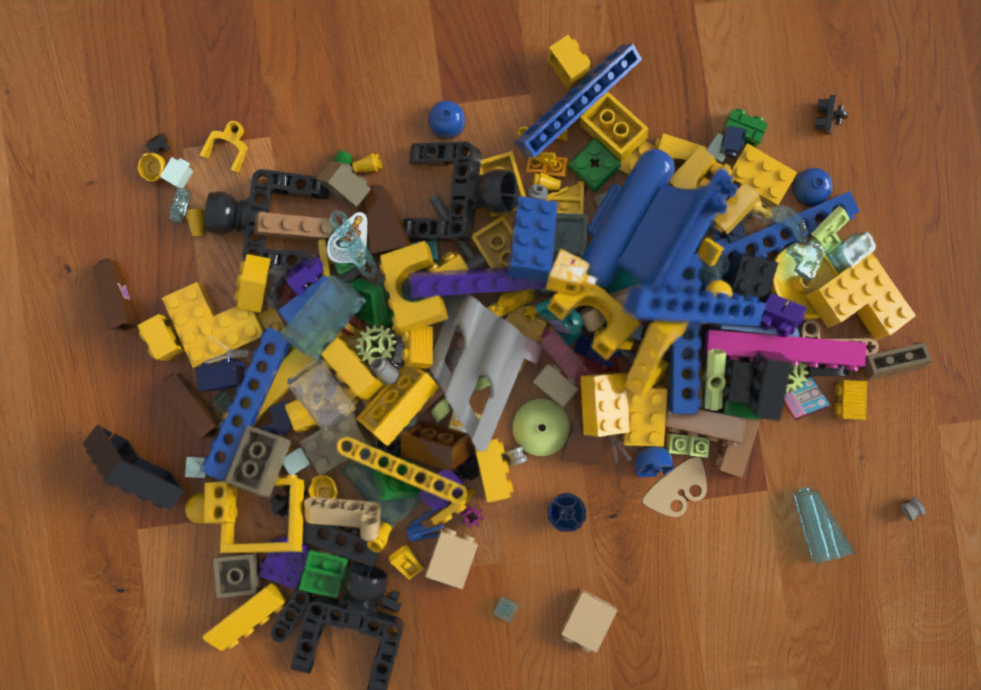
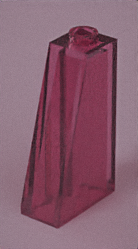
(563, 355)

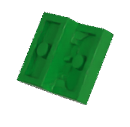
(323, 574)

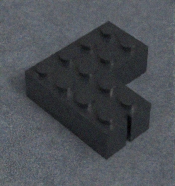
(124, 467)

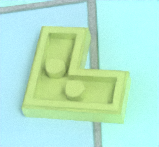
(826, 232)

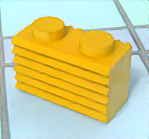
(418, 348)
(851, 400)

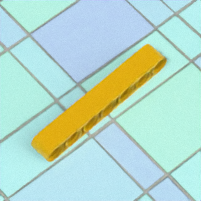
(391, 469)

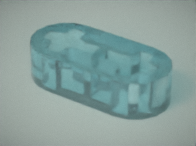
(179, 205)

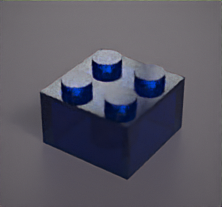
(220, 376)

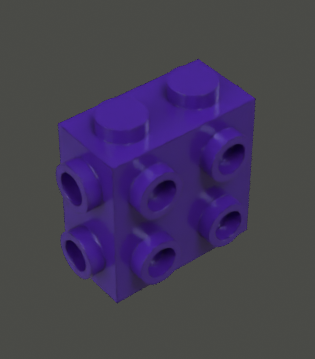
(284, 567)

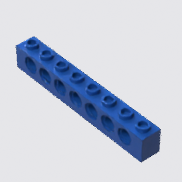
(578, 100)
(772, 232)
(693, 306)
(690, 404)
(211, 463)

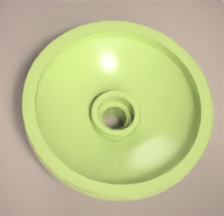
(527, 422)

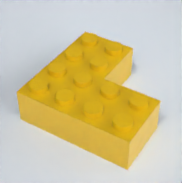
(864, 291)
(196, 318)

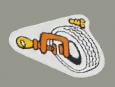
(335, 247)

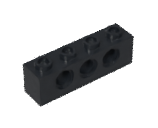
(312, 535)

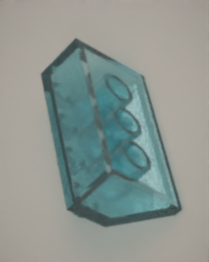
(323, 317)
(364, 481)

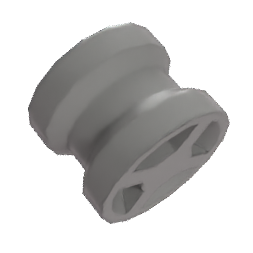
(516, 455)
(912, 509)

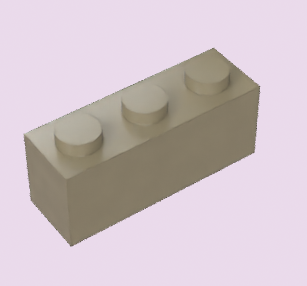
(897, 361)

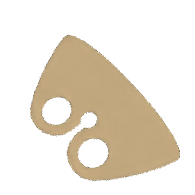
(666, 490)

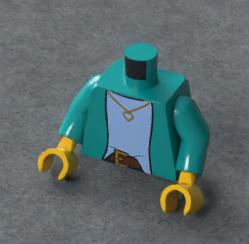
(568, 328)

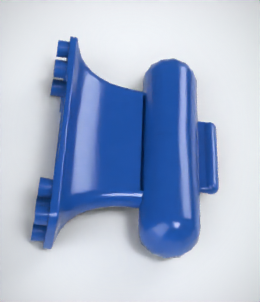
(652, 225)

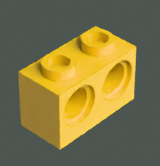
(215, 503)

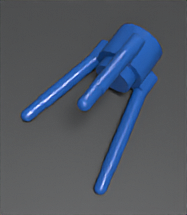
(418, 532)

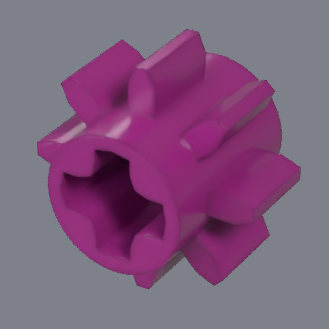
(475, 520)

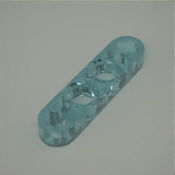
(353, 244)

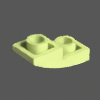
(687, 445)

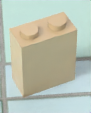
(451, 558)
(588, 621)

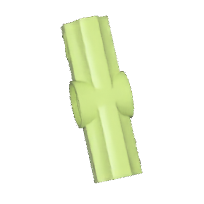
(714, 368)

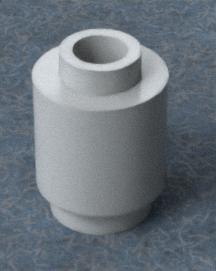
(538, 192)
(384, 371)

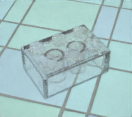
(321, 394)

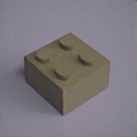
(344, 183)
(555, 385)
(237, 574)

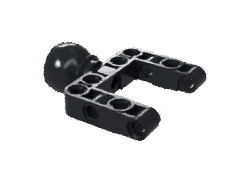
(492, 191)
(226, 214)
(363, 588)

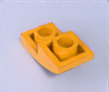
(559, 171)

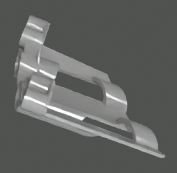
(490, 350)

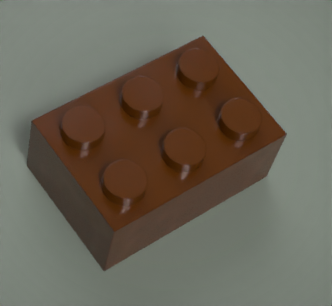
(436, 445)

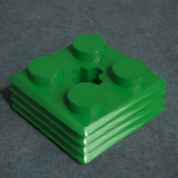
(595, 152)
(374, 308)
(392, 487)

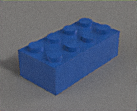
(532, 239)

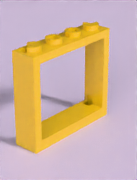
(295, 524)

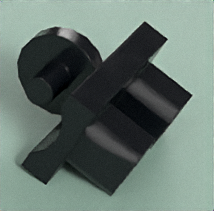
(828, 106)
(280, 504)

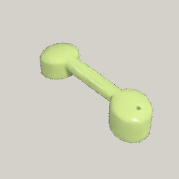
(442, 408)

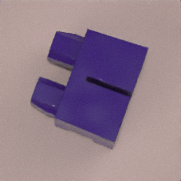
(303, 273)
(782, 315)

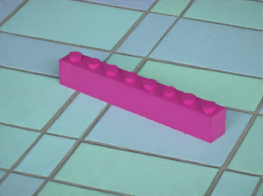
(796, 349)

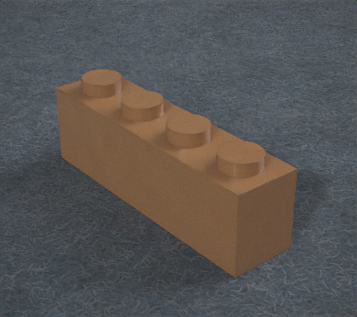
(292, 226)
(709, 424)
(733, 458)

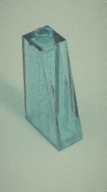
(820, 529)

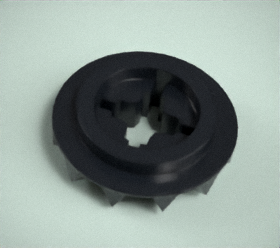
(473, 471)

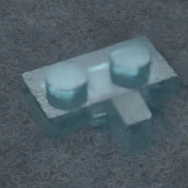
(807, 258)

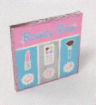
(806, 400)

